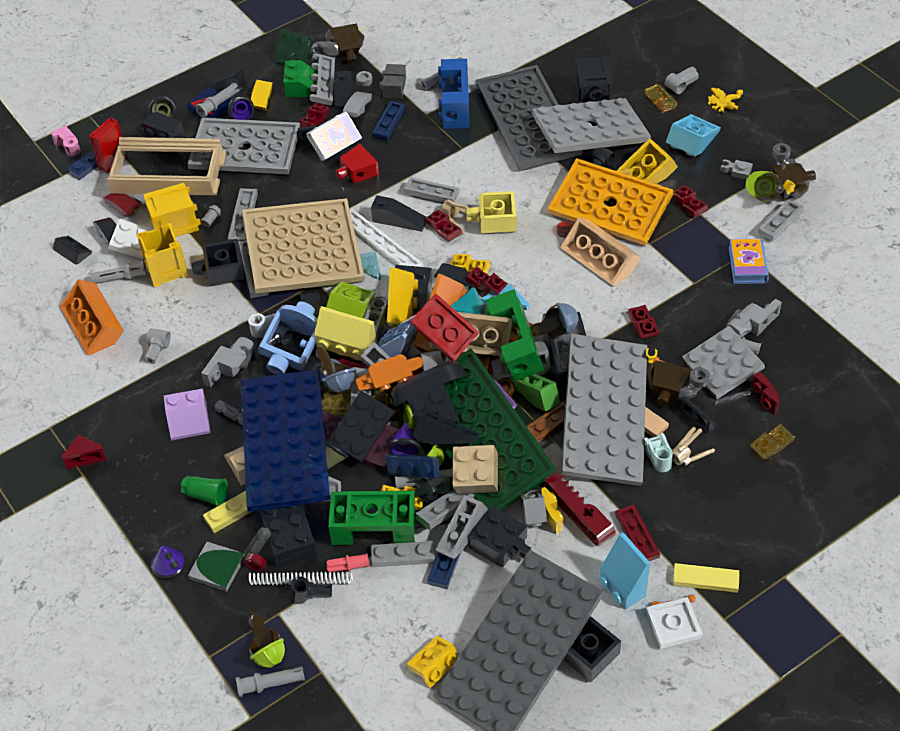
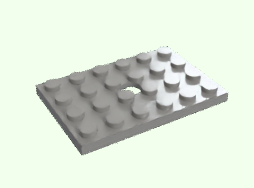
(568, 126)
(270, 144)

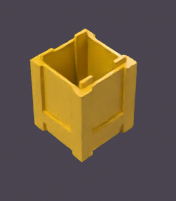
(173, 207)
(162, 255)

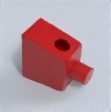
(357, 165)

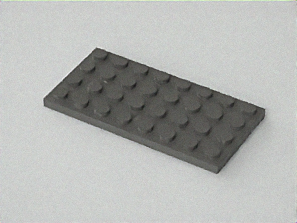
(510, 104)
(519, 645)

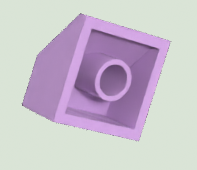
(187, 414)

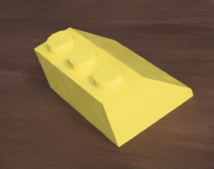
(344, 333)

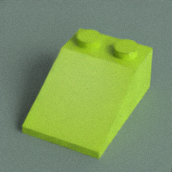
(350, 299)

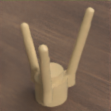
(452, 209)
(682, 452)

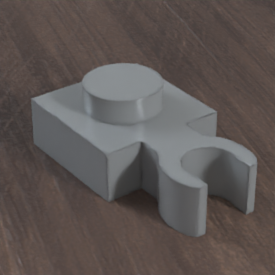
(738, 169)

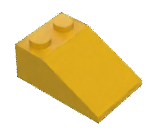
(649, 163)

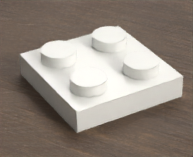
(125, 239)
(674, 622)

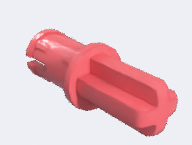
(348, 563)

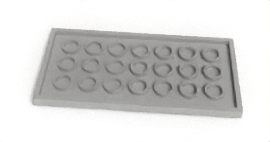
(605, 410)

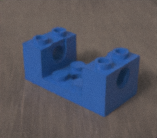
(454, 93)

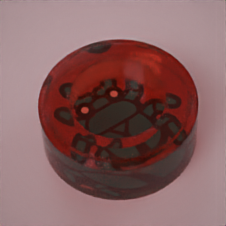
(564, 228)

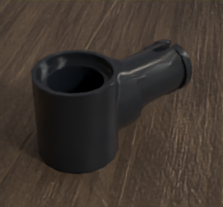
(603, 156)
(282, 334)
(309, 590)

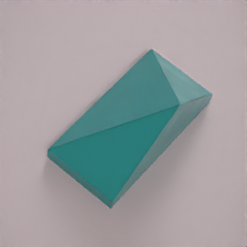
(468, 303)

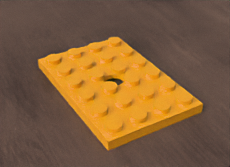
(637, 206)

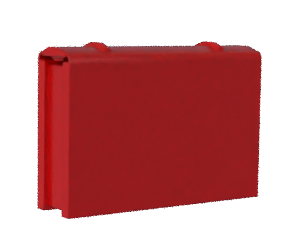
(105, 143)

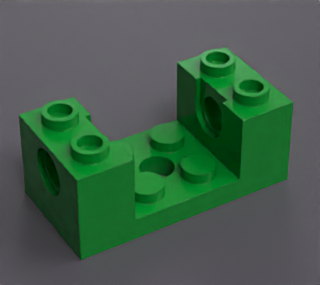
(520, 356)
(394, 513)

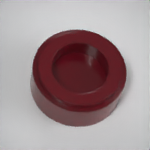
(255, 562)

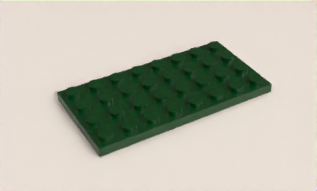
(487, 411)

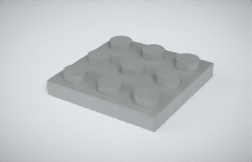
(726, 360)

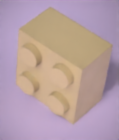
(475, 469)

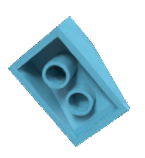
(692, 135)
(625, 572)

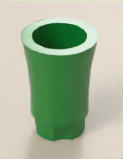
(205, 489)

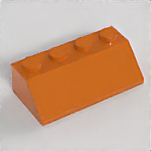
(449, 291)
(91, 317)

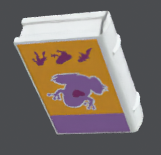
(333, 136)

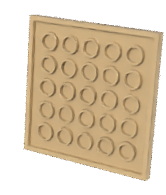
(302, 245)

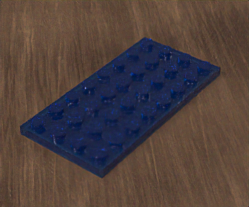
(284, 440)

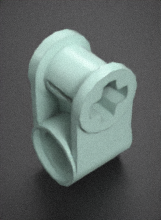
(659, 452)

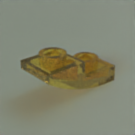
(773, 442)

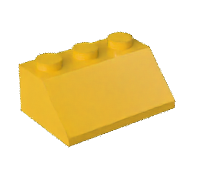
(401, 296)

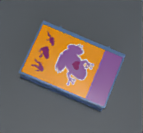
(748, 261)

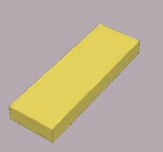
(706, 578)

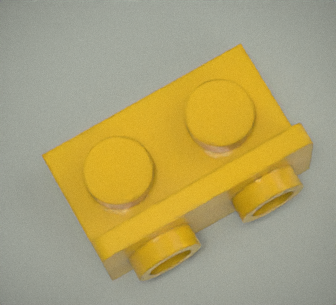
(434, 660)

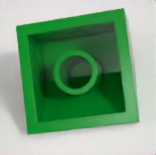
(298, 79)

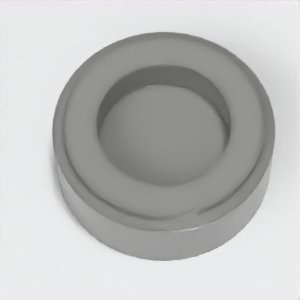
(364, 78)

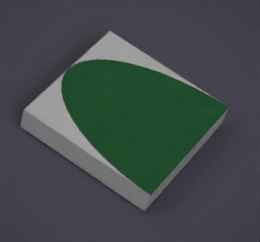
(216, 566)

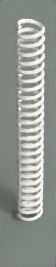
(312, 580)

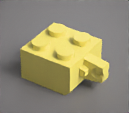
(495, 212)

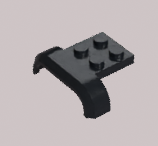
(429, 391)

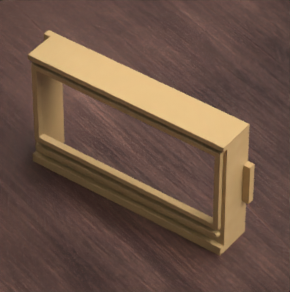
(148, 183)

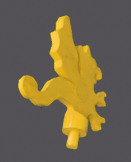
(722, 101)

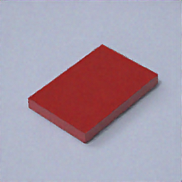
(444, 327)

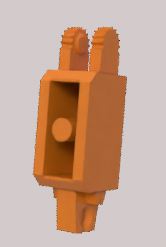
(388, 372)

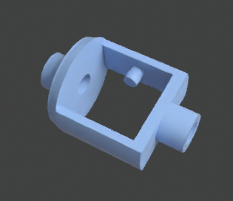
(298, 318)

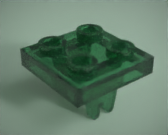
(292, 46)

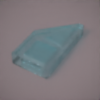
(370, 265)

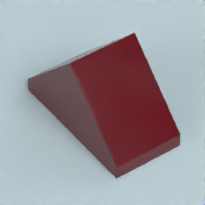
(82, 453)

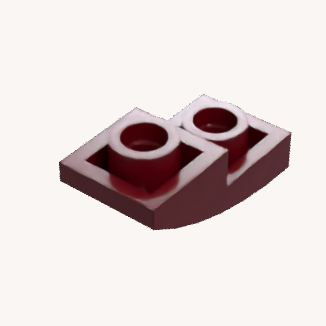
(315, 115)
(687, 200)
(122, 202)
(442, 226)
(489, 284)
(642, 322)
(769, 395)

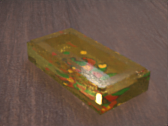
(660, 98)

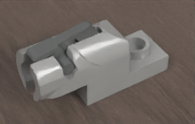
(754, 318)
(228, 361)

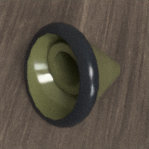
(164, 106)
(334, 454)

